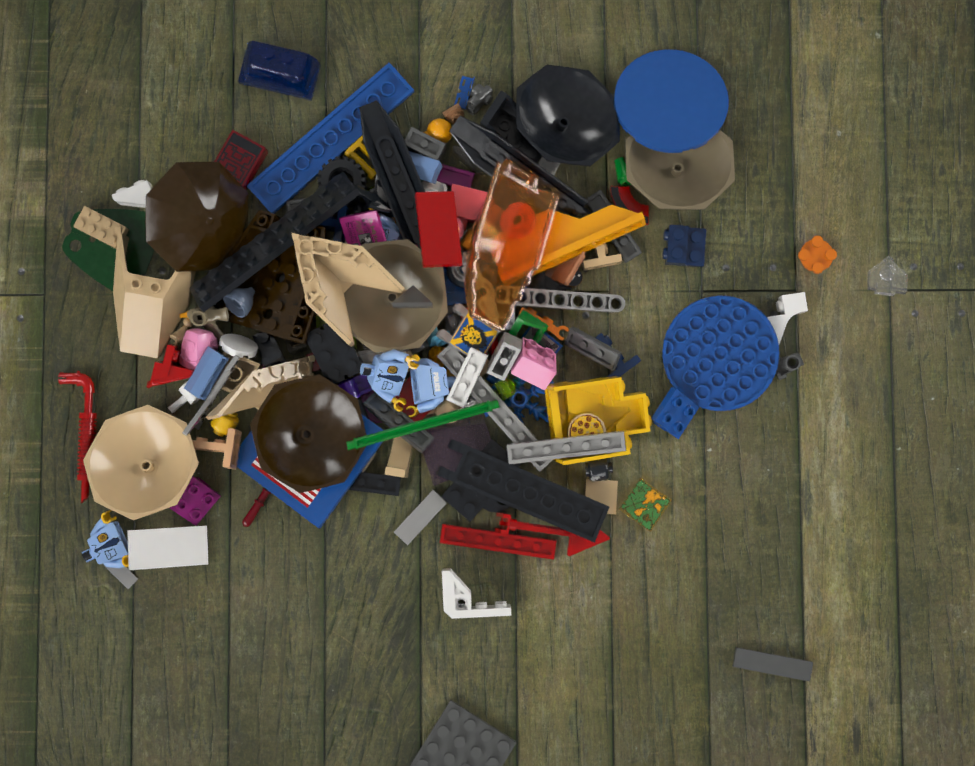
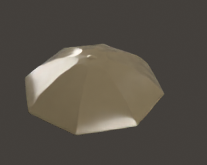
(682, 179)
(371, 310)

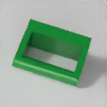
(529, 320)

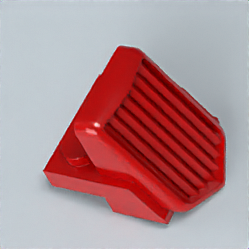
(166, 370)

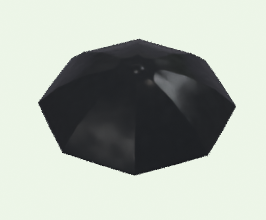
(567, 115)

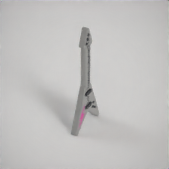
(199, 417)

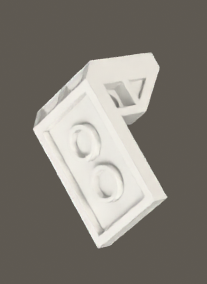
(455, 590)

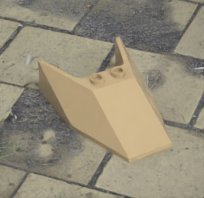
(147, 306)

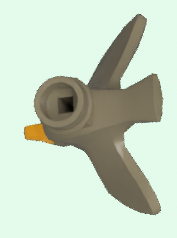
(207, 318)

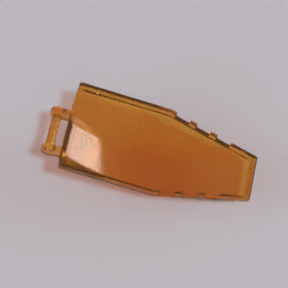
(506, 244)

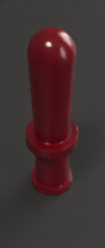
(259, 502)

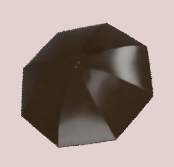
(195, 215)
(305, 432)

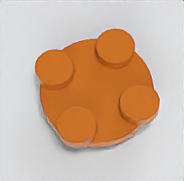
(816, 255)

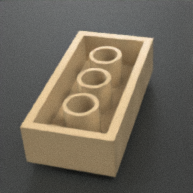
(99, 226)

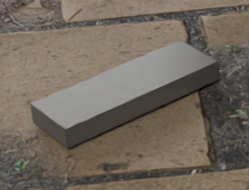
(420, 517)

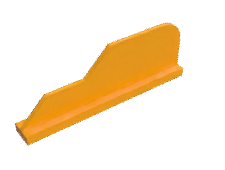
(572, 235)

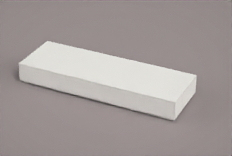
(467, 377)

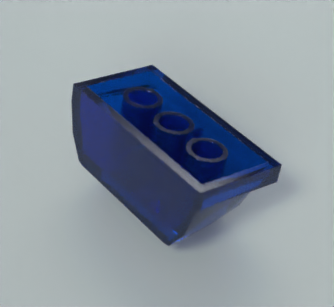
(279, 70)

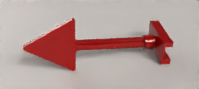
(575, 544)

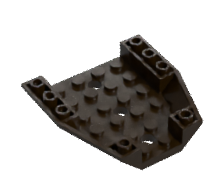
(291, 314)

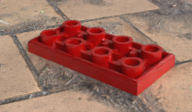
(438, 229)

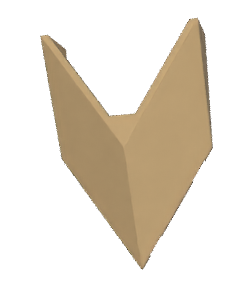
(330, 270)
(258, 383)

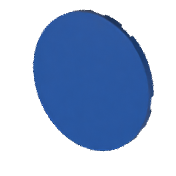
(671, 101)
(721, 353)

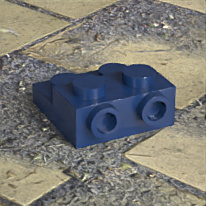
(684, 246)

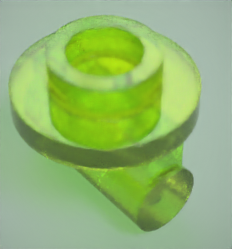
(505, 388)

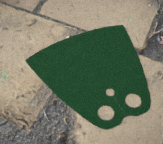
(99, 258)

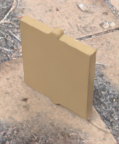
(603, 492)

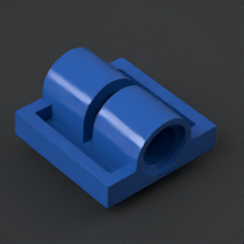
(674, 413)

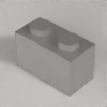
(504, 356)

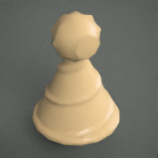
(179, 334)

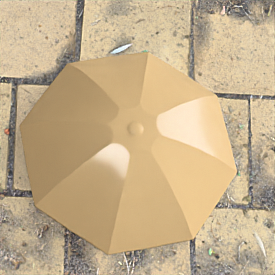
(140, 462)

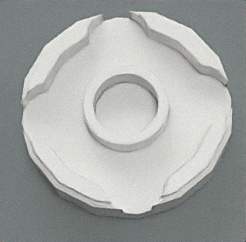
(238, 345)

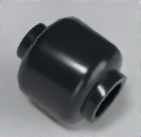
(599, 469)

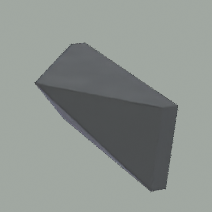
(412, 299)

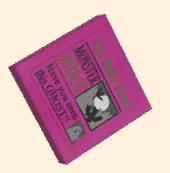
(363, 228)

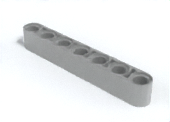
(568, 296)

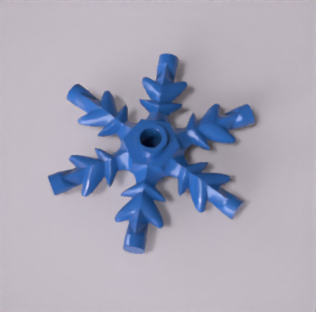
(538, 411)

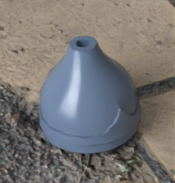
(240, 301)

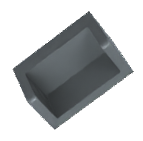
(424, 144)

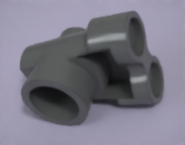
(480, 97)
(784, 367)

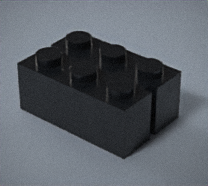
(333, 354)

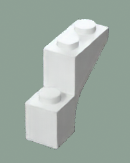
(133, 196)
(788, 306)

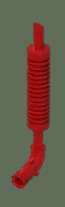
(87, 424)

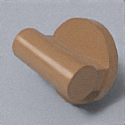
(453, 113)

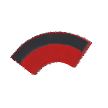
(622, 198)

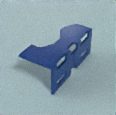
(466, 88)

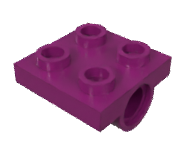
(196, 501)

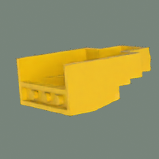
(602, 398)

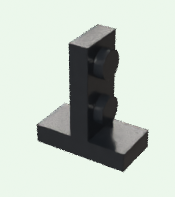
(269, 349)

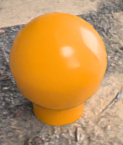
(439, 130)

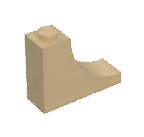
(399, 458)

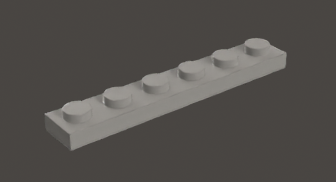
(566, 447)

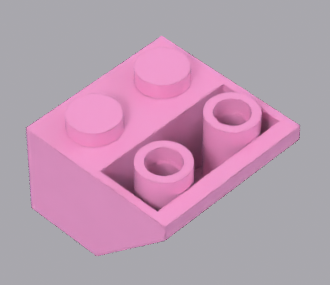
(535, 364)

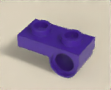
(356, 385)

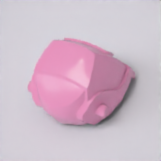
(194, 345)

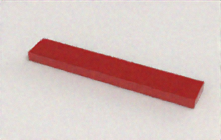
(498, 542)

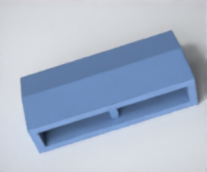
(426, 167)
(206, 373)

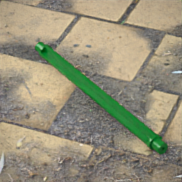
(422, 424)

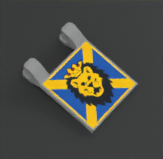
(468, 333)

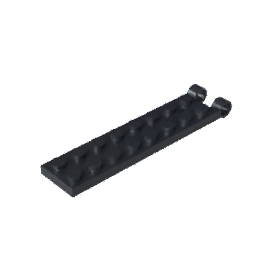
(526, 492)

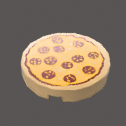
(585, 424)

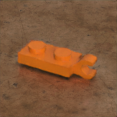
(552, 329)

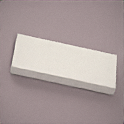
(167, 547)

